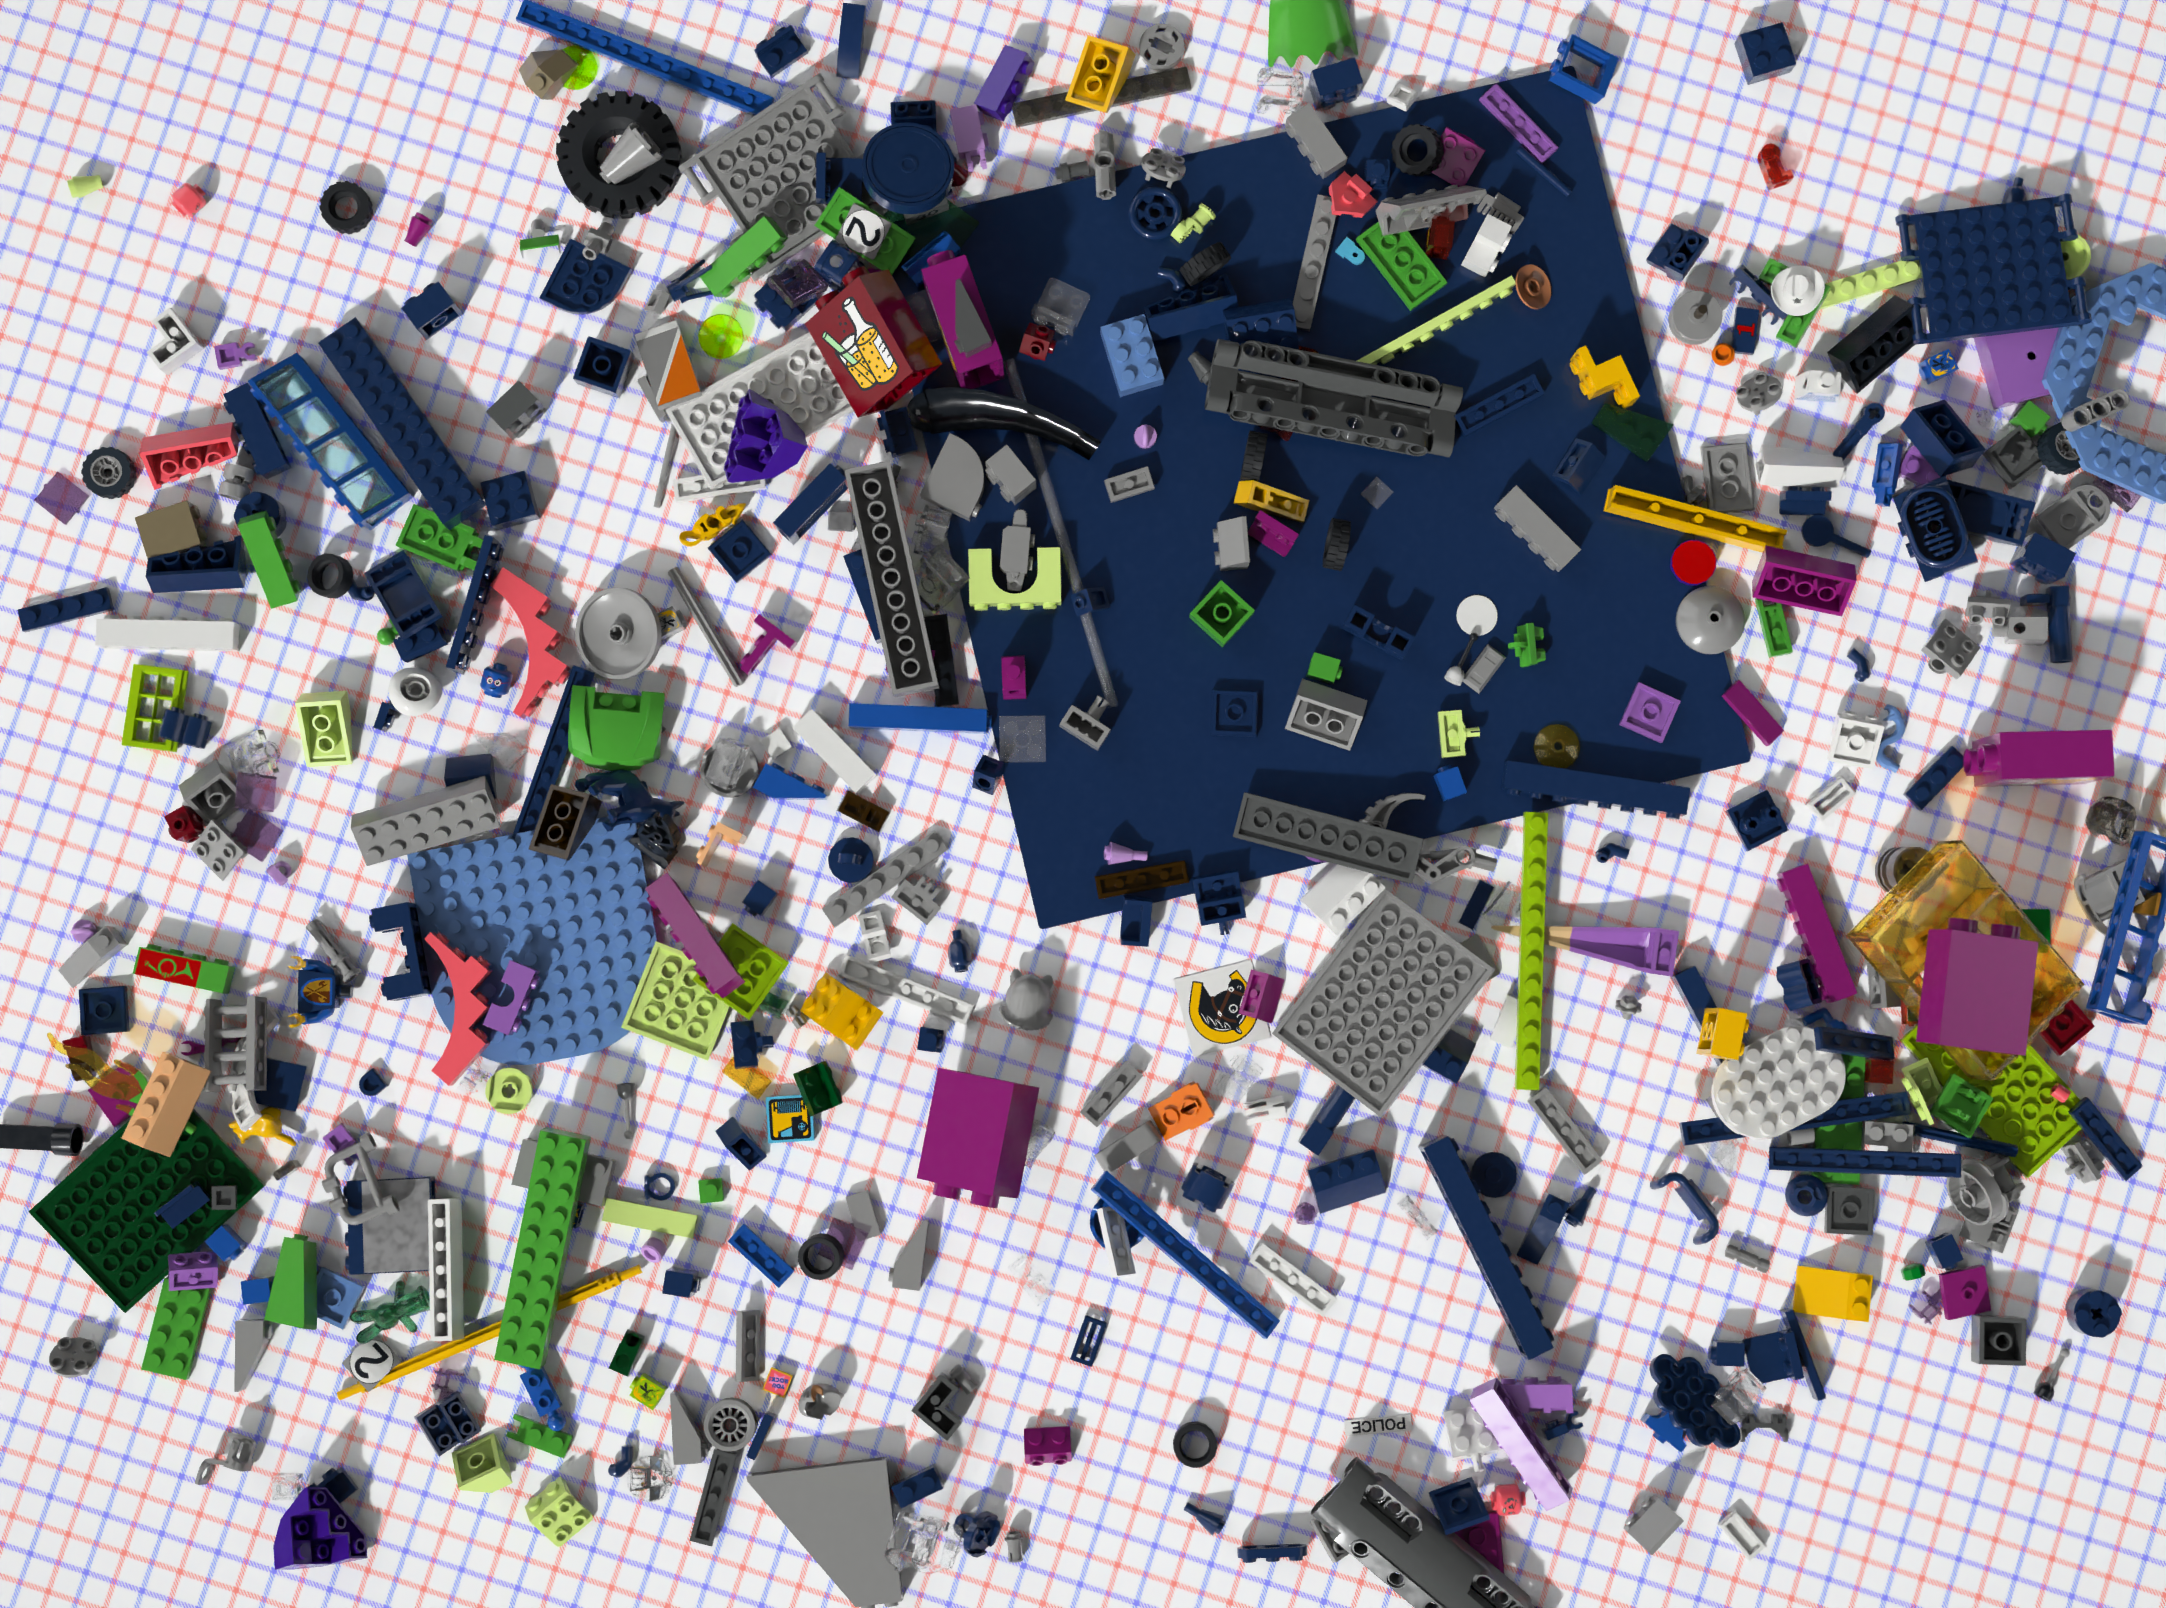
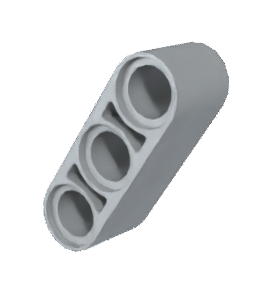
(2104, 406)
(1128, 1147)

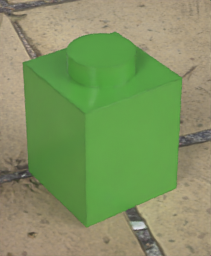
(2031, 419)
(1324, 668)

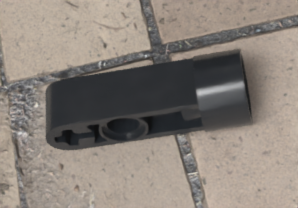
(62, 1139)

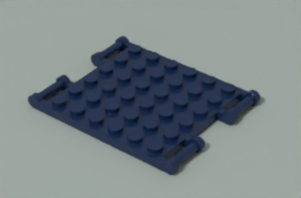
(1993, 270)

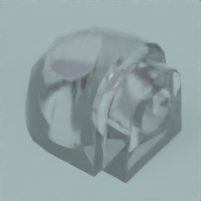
(474, 1079)

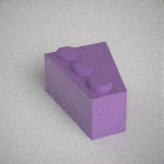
(1540, 1395)

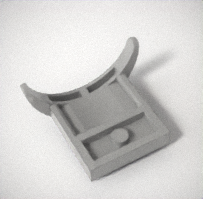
(2098, 893)

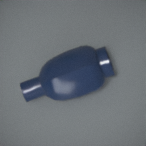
(2016, 192)
(959, 953)

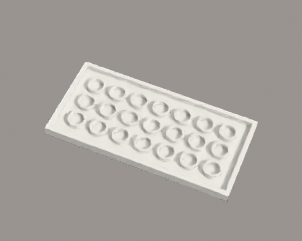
(789, 377)

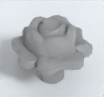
(1628, 1005)

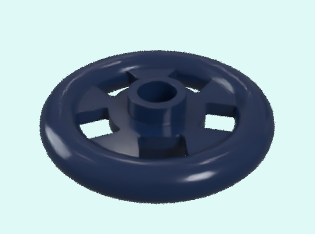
(1147, 195)

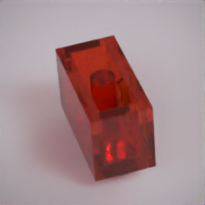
(1439, 237)

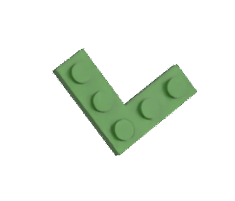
(1794, 326)

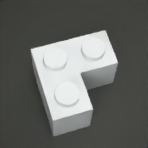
(1490, 240)
(178, 342)

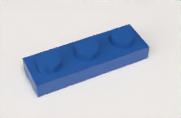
(761, 1255)

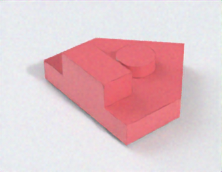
(1351, 196)

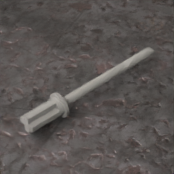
(665, 466)

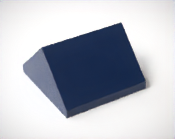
(470, 767)

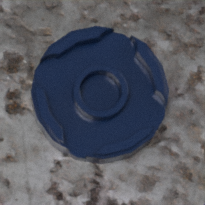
(1494, 1174)

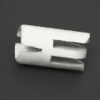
(1273, 1107)

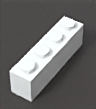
(834, 751)

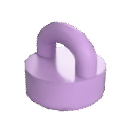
(1145, 436)
(280, 878)
(83, 930)
(653, 1250)

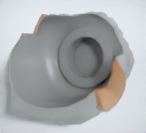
(819, 1400)

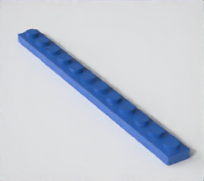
(643, 58)

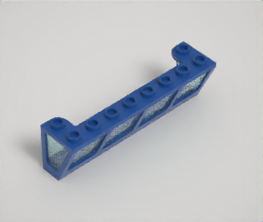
(330, 441)

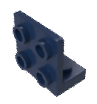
(837, 173)
(1773, 1356)

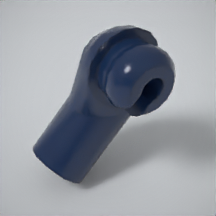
(1174, 276)
(361, 593)
(1862, 665)
(1610, 850)
(623, 1465)

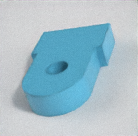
(1347, 249)

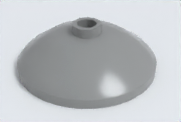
(1699, 630)

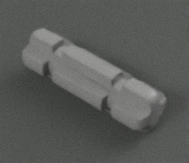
(1747, 1258)

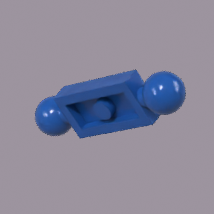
(543, 1396)

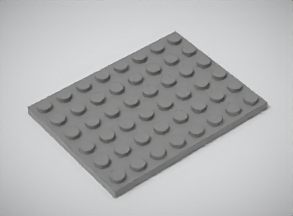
(1383, 1002)

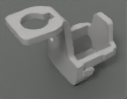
(242, 1464)

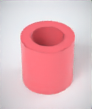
(2060, 1092)

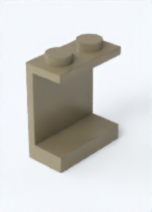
(171, 529)

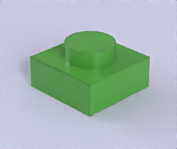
(711, 1190)

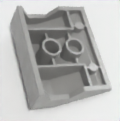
(1417, 211)

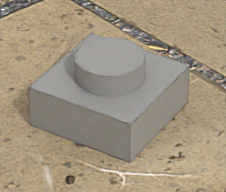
(657, 302)

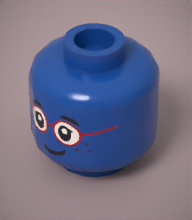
(496, 680)

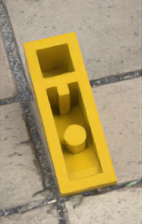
(1270, 500)

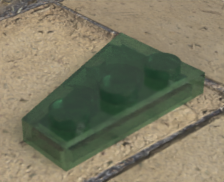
(1632, 430)

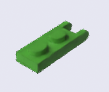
(1774, 629)
(541, 1436)

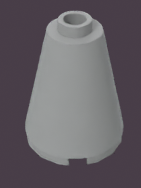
(630, 155)

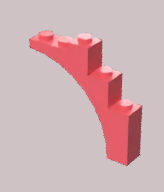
(541, 638)
(466, 976)

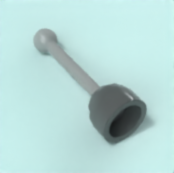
(627, 1091)

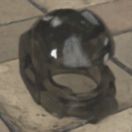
(2112, 819)

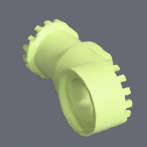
(1194, 223)

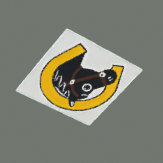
(1212, 1006)

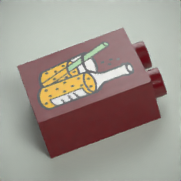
(871, 341)

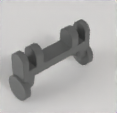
(1780, 1428)

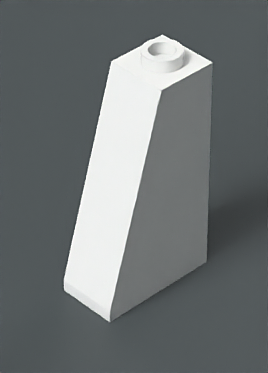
(1798, 468)

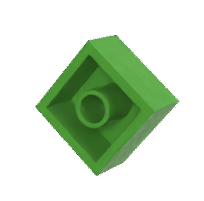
(1221, 613)

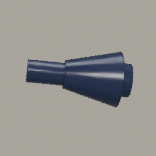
(1577, 1212)
(1209, 1520)

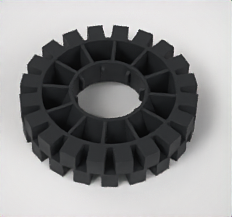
(587, 133)

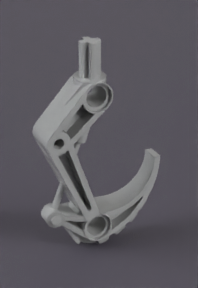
(1448, 859)

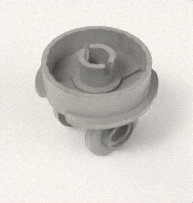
(1983, 1190)

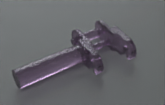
(1932, 1302)
(445, 1391)

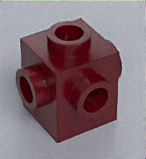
(1038, 341)
(184, 824)

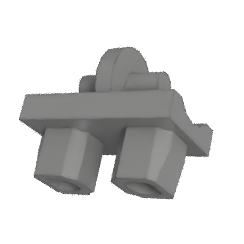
(1987, 607)
(2080, 1162)

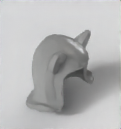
(1027, 1001)

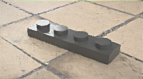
(713, 1497)

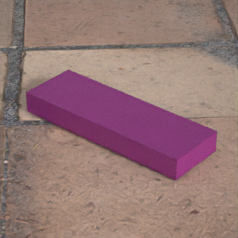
(1752, 713)

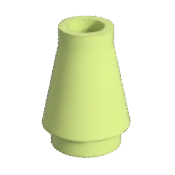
(84, 185)

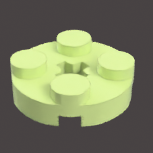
(520, 1082)

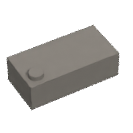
(596, 1177)

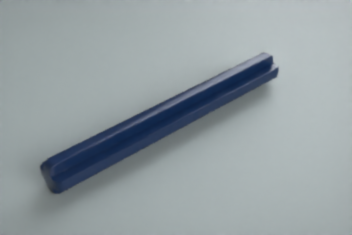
(1958, 1139)

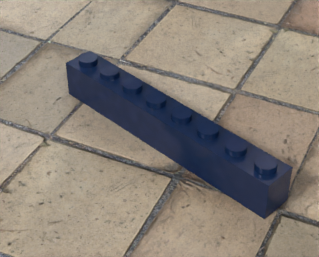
(1596, 789)

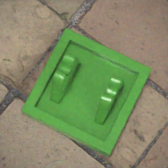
(1960, 1105)

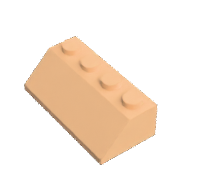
(166, 1104)

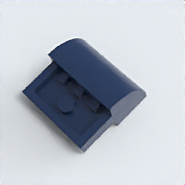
(1677, 252)

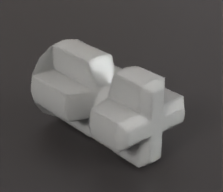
(799, 1020)

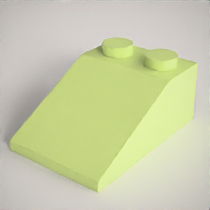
(325, 728)

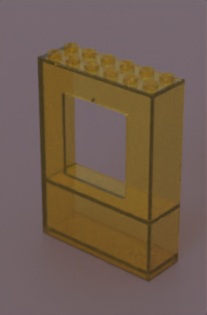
(1946, 886)

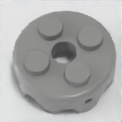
(746, 778)

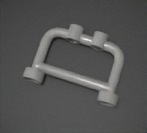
(332, 1183)

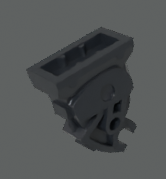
(657, 839)

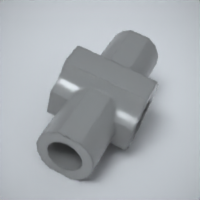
(598, 241)

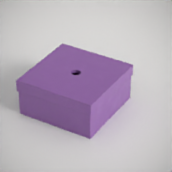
(2015, 365)

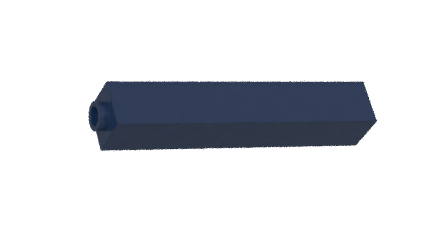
(1694, 995)

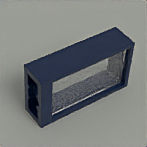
(812, 503)

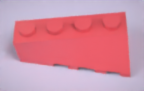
(187, 451)

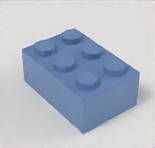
(1132, 355)

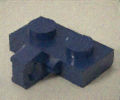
(747, 1044)

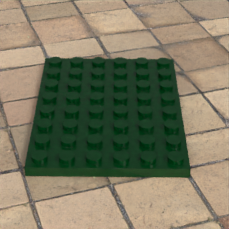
(109, 1204)

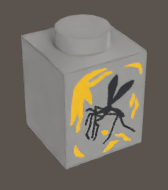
(671, 622)

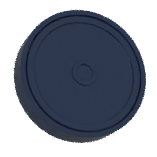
(908, 168)

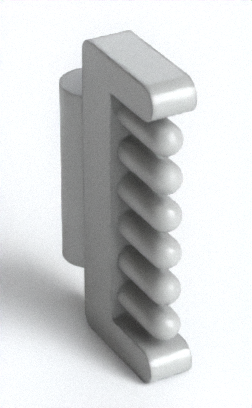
(1504, 206)

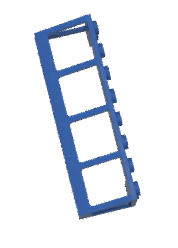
(2135, 1009)

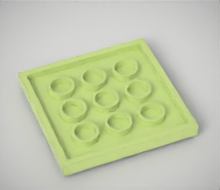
(673, 1006)

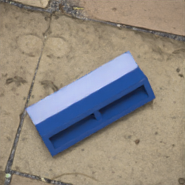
(919, 261)

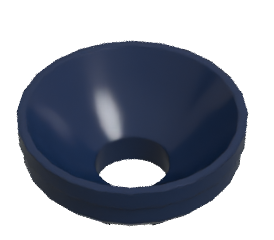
(1814, 1186)

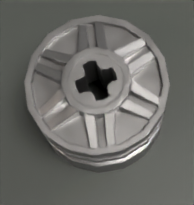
(1892, 861)

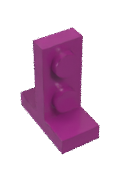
(764, 644)

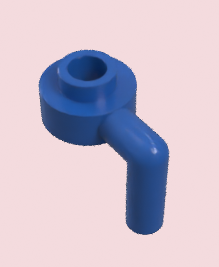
(1827, 1017)

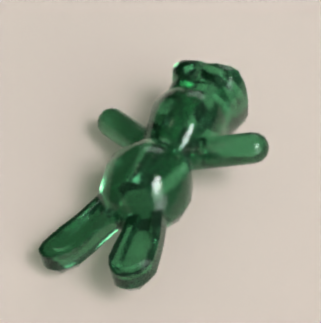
(389, 1313)

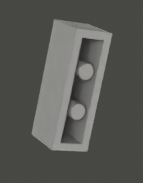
(1315, 141)

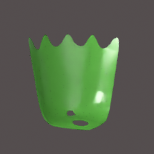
(1308, 30)

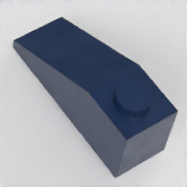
(1542, 1228)

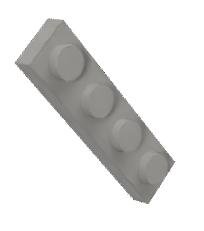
(1564, 1130)

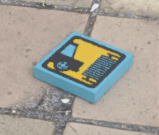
(788, 1120)

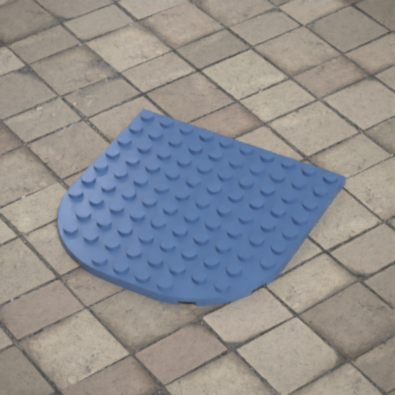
(570, 919)

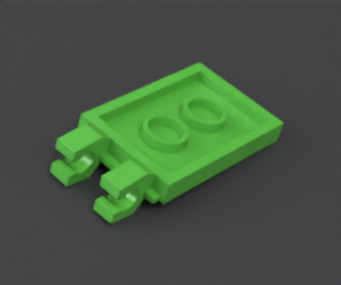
(430, 539)

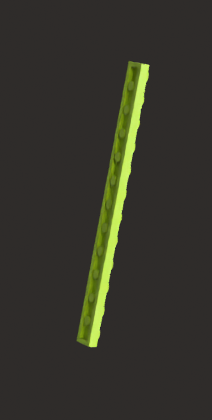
(1531, 950)

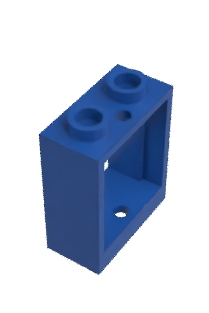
(1591, 53)

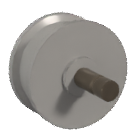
(1695, 317)

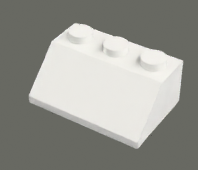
(1341, 896)

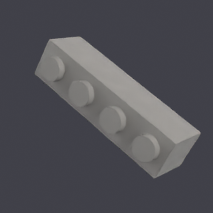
(1536, 528)

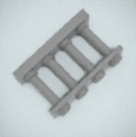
(255, 1044)

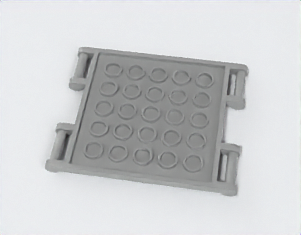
(771, 168)

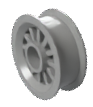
(709, 1424)

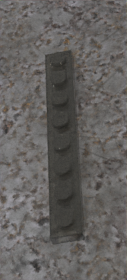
(1133, 90)

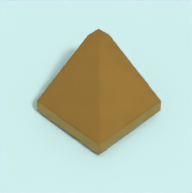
(2149, 906)

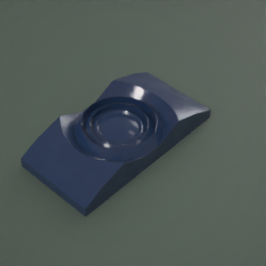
(1992, 513)
(403, 595)

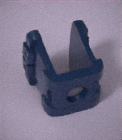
(834, 275)

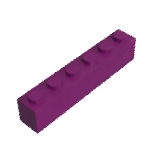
(1816, 933)
(695, 936)

